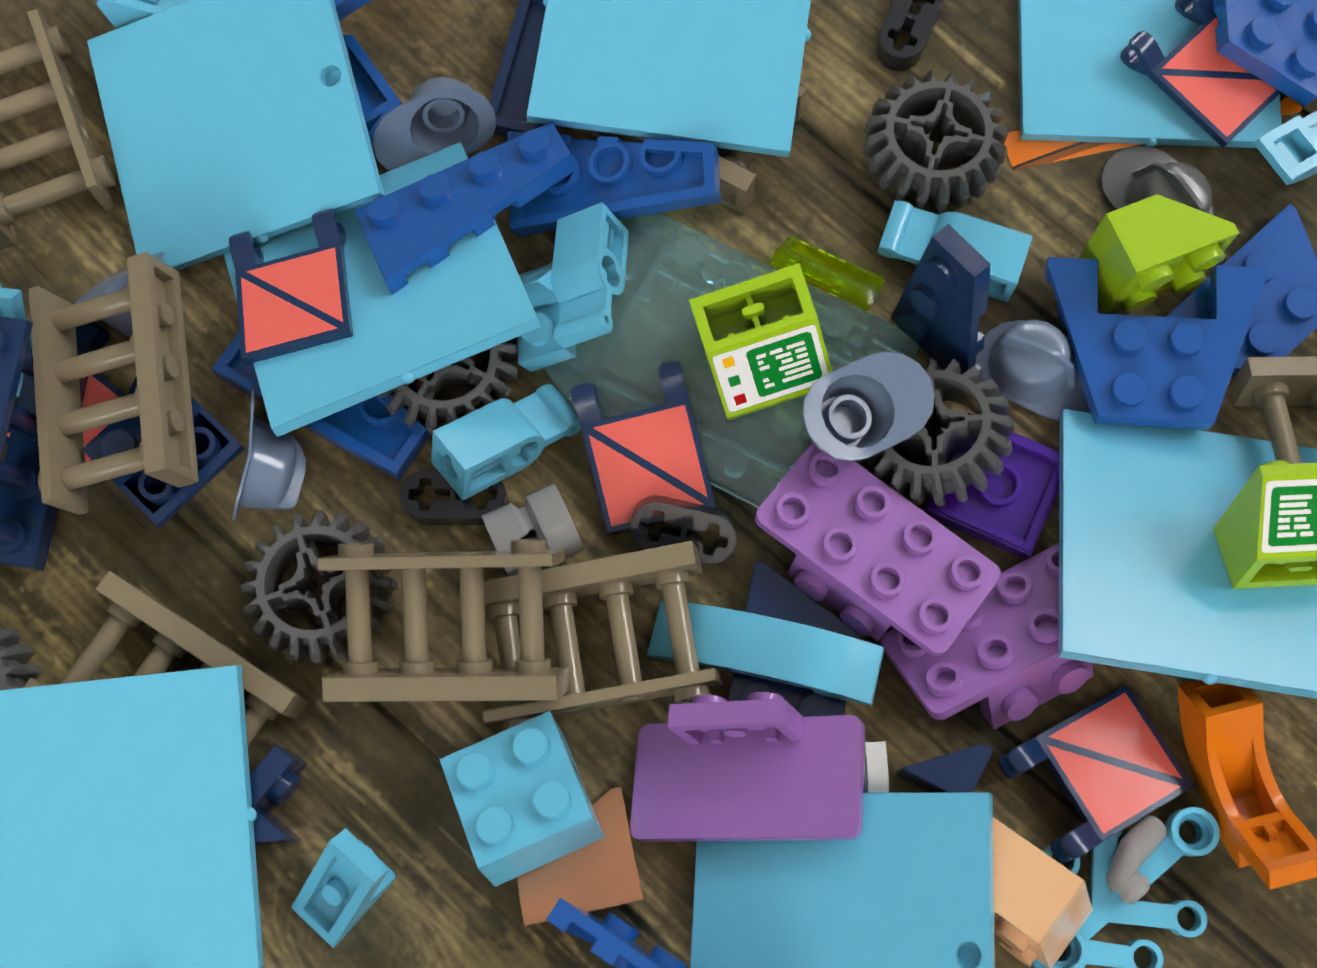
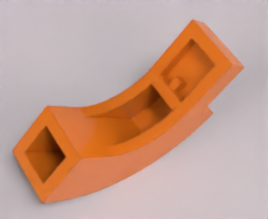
(1233, 774)

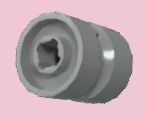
(541, 511)

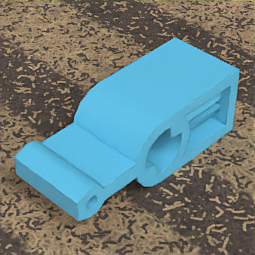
(1004, 248)
(587, 272)
(500, 439)

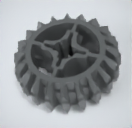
(967, 135)
(462, 374)
(959, 432)
(274, 597)

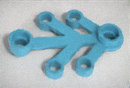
(1110, 908)

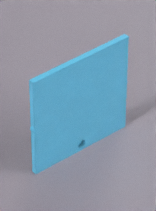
(673, 70)
(1084, 92)
(232, 123)
(430, 323)
(1146, 569)
(128, 824)
(894, 897)

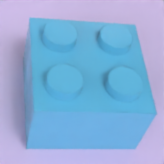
(521, 799)

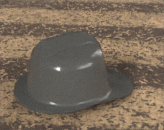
(1147, 171)

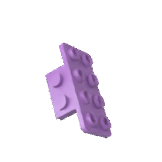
(874, 553)
(1001, 655)
(748, 773)

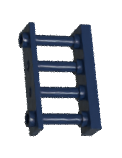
(24, 519)

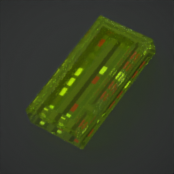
(830, 273)

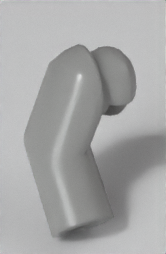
(1130, 855)

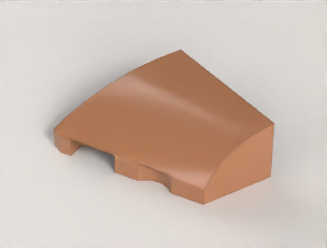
(590, 877)

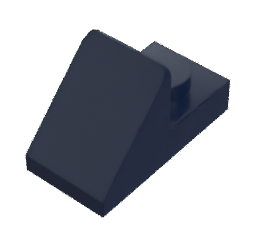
(950, 772)
(271, 784)

